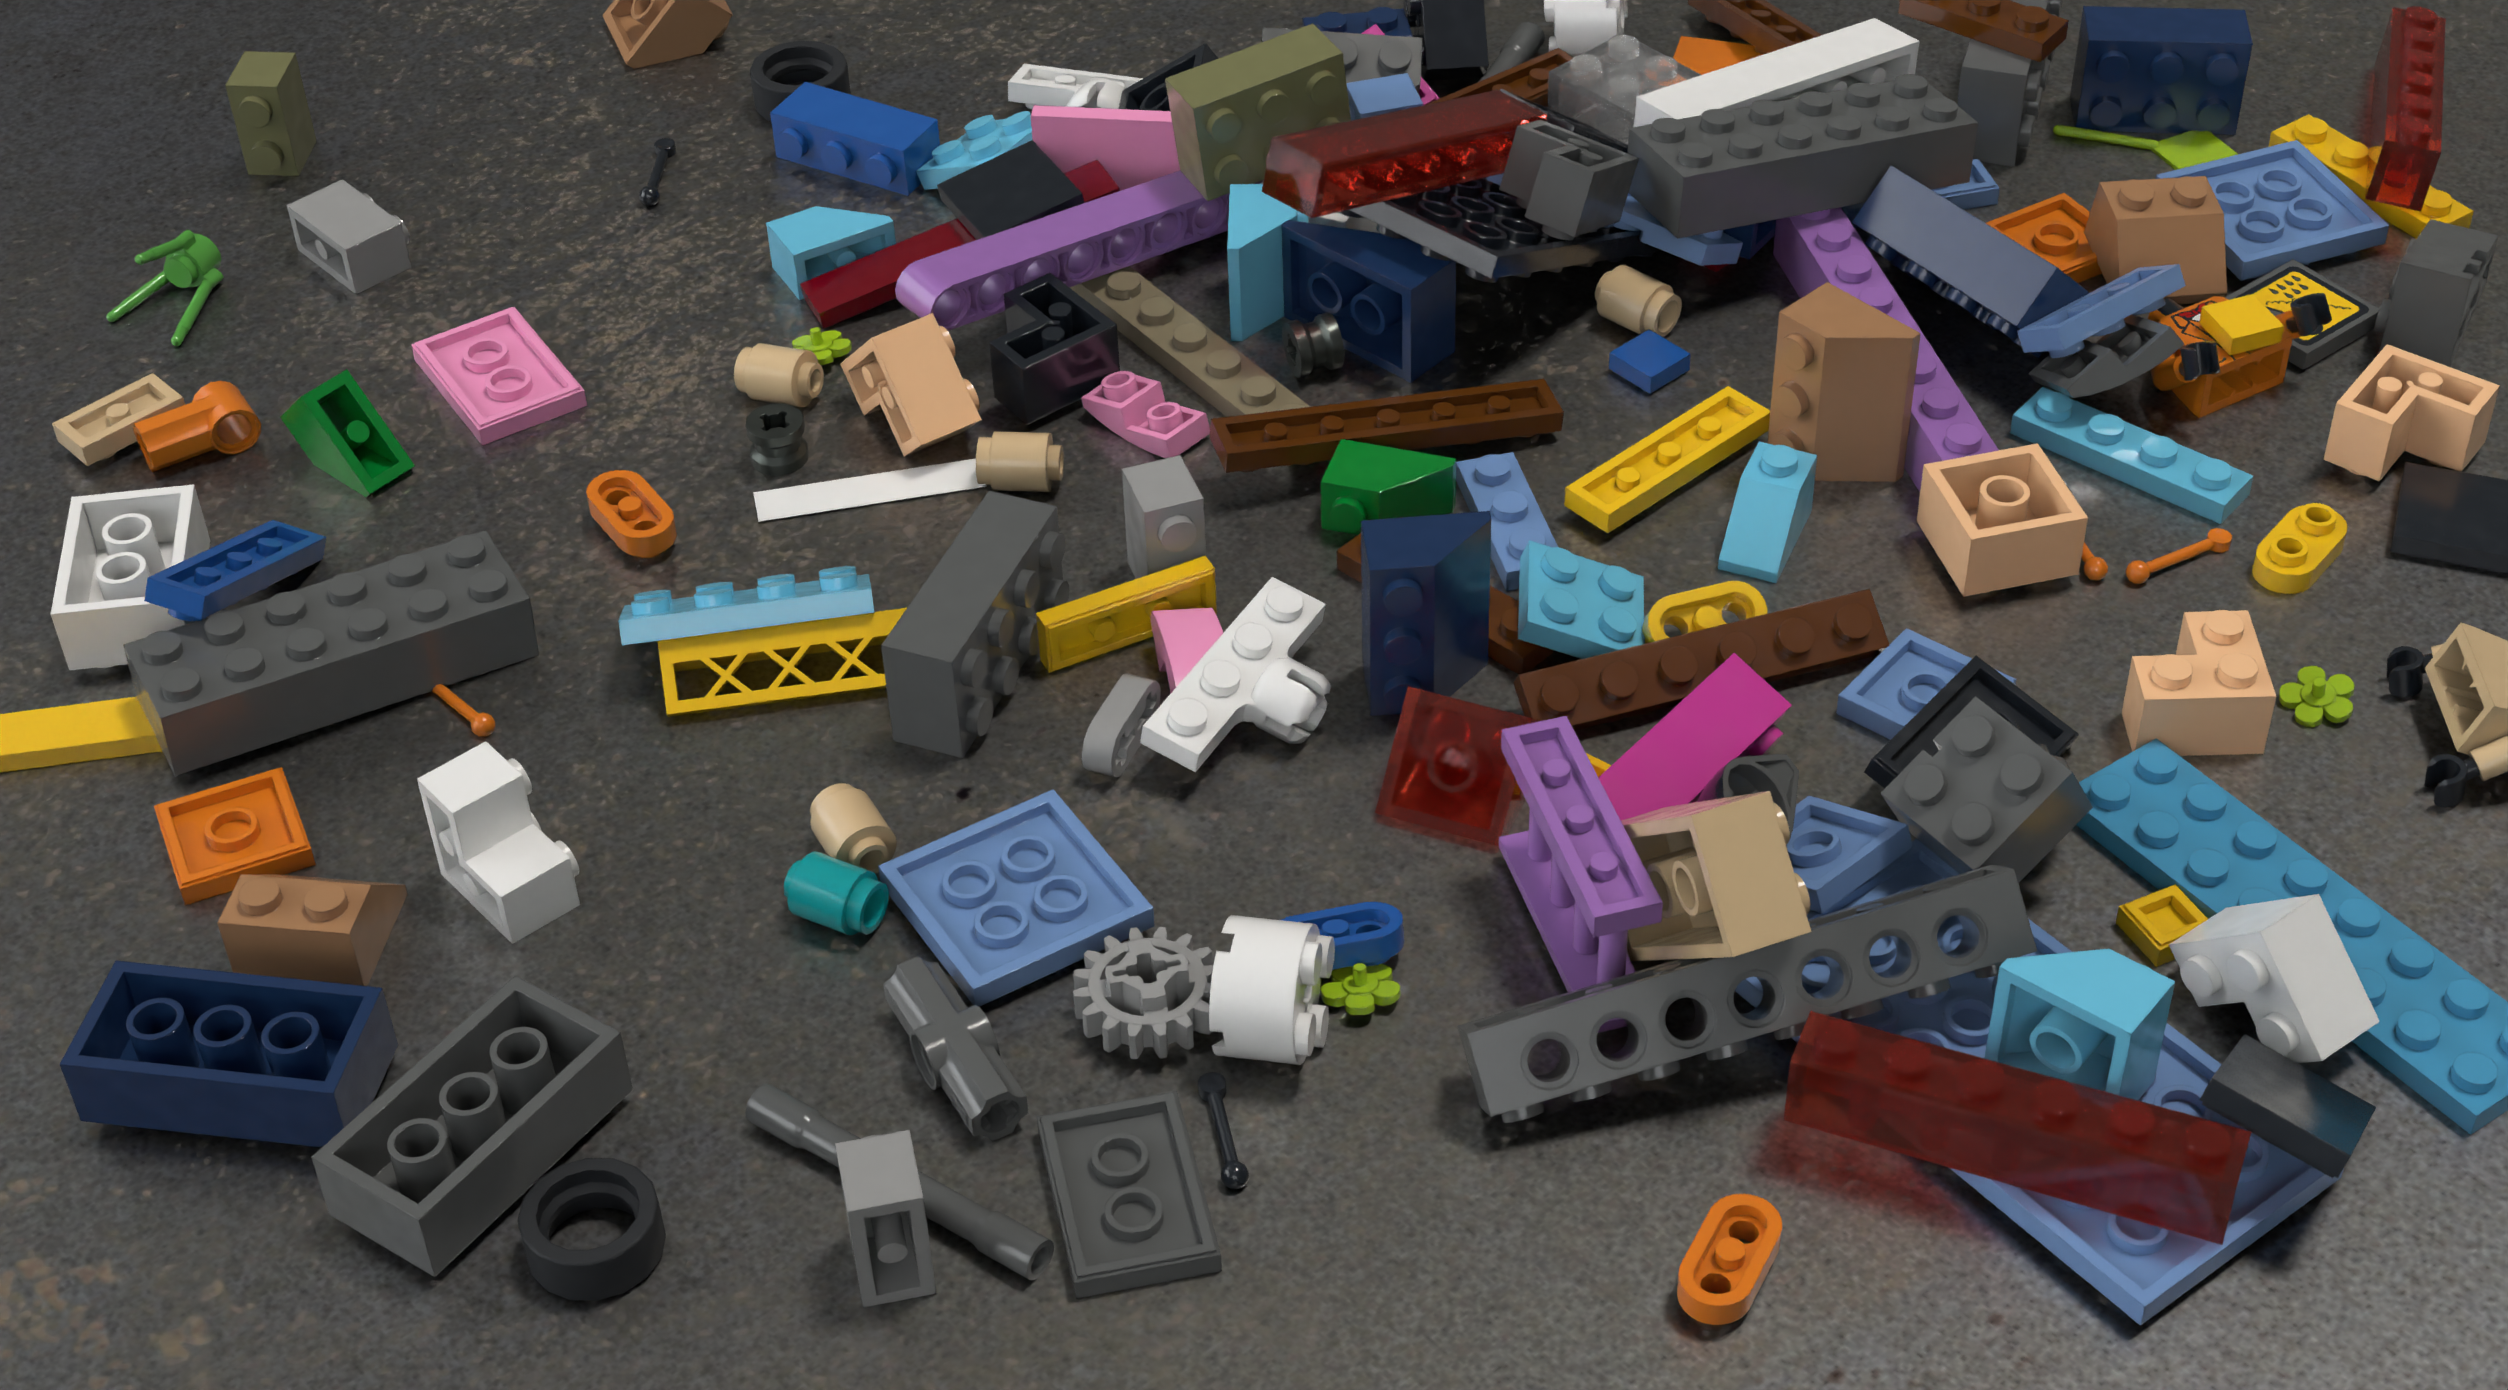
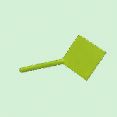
(2177, 151)

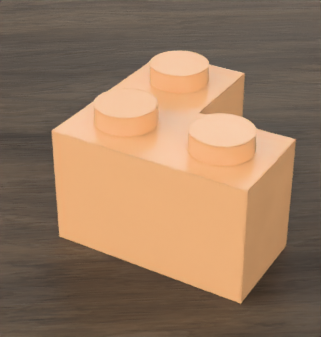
(915, 384)
(2412, 408)
(2208, 695)

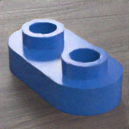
(1361, 932)

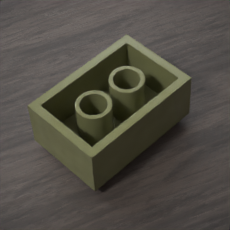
(1242, 100)

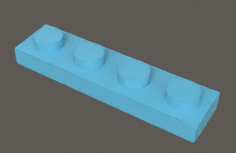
(2132, 455)

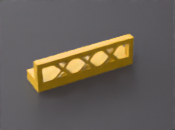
(775, 643)

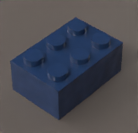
(2160, 69)

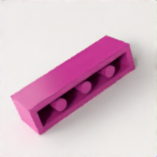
(1717, 722)

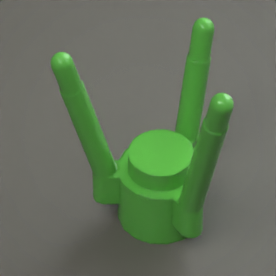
(188, 263)

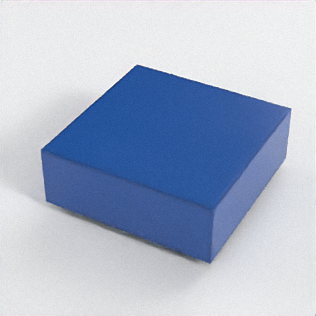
(1649, 361)

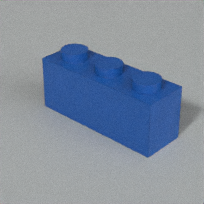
(854, 137)

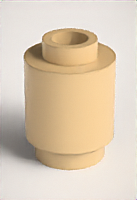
(1637, 301)
(778, 374)
(1019, 461)
(851, 827)

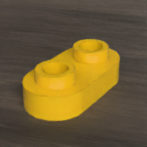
(2299, 548)
(1702, 608)

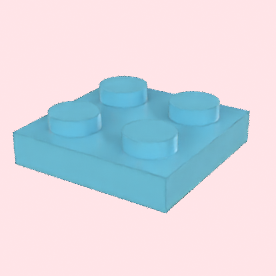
(983, 141)
(1578, 603)

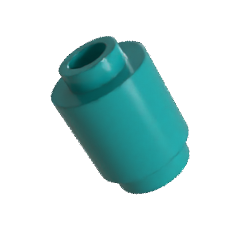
(836, 894)

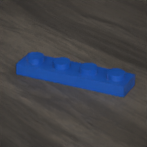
(234, 570)

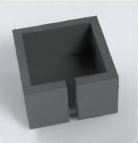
(1987, 795)

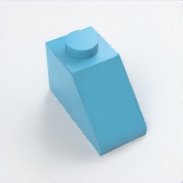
(824, 240)
(1768, 511)

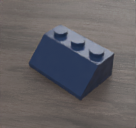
(1423, 604)

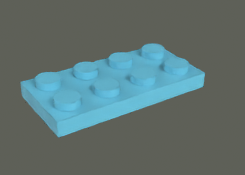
(721, 609)

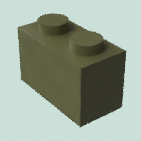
(271, 113)

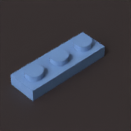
(2101, 310)
(1499, 486)

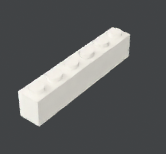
(1828, 63)

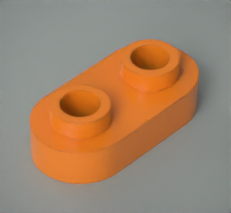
(631, 513)
(1724, 1263)

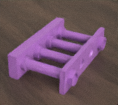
(1575, 858)

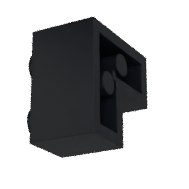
(1451, 37)
(1052, 349)

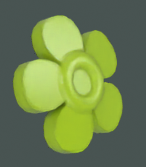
(824, 345)
(2315, 696)
(1361, 988)

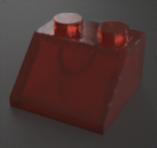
(1451, 768)

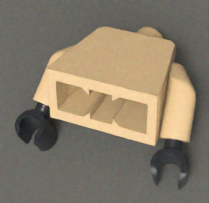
(2472, 693)

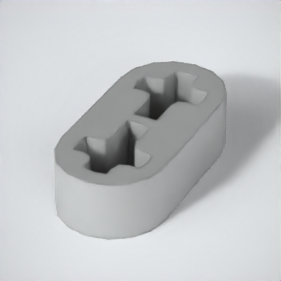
(1118, 725)

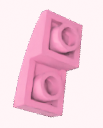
(1138, 413)
(1183, 639)

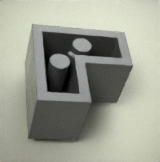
(1567, 179)

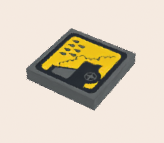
(2293, 280)

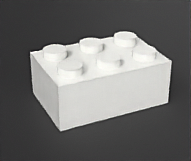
(105, 565)

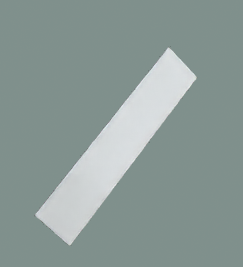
(866, 490)

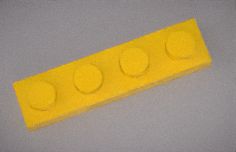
(2349, 163)
(1667, 459)

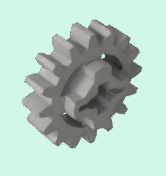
(1145, 992)

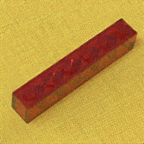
(2406, 108)
(1394, 153)
(2016, 1126)

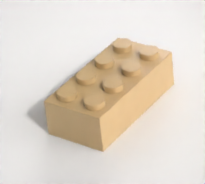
(1719, 879)

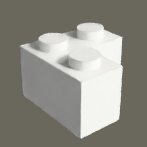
(495, 845)
(2286, 970)

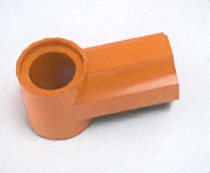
(213, 420)

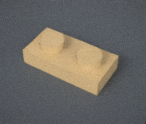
(108, 423)

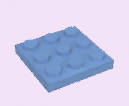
(2285, 208)
(1015, 897)

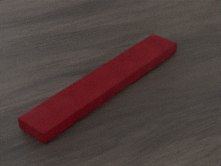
(874, 277)

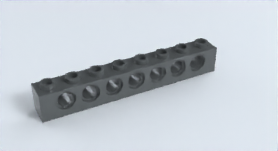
(1982, 899)

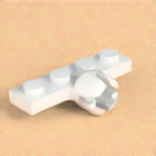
(1066, 87)
(1246, 679)

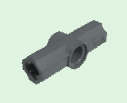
(955, 1048)

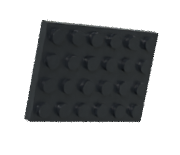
(1490, 232)

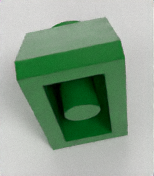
(346, 435)
(1384, 483)

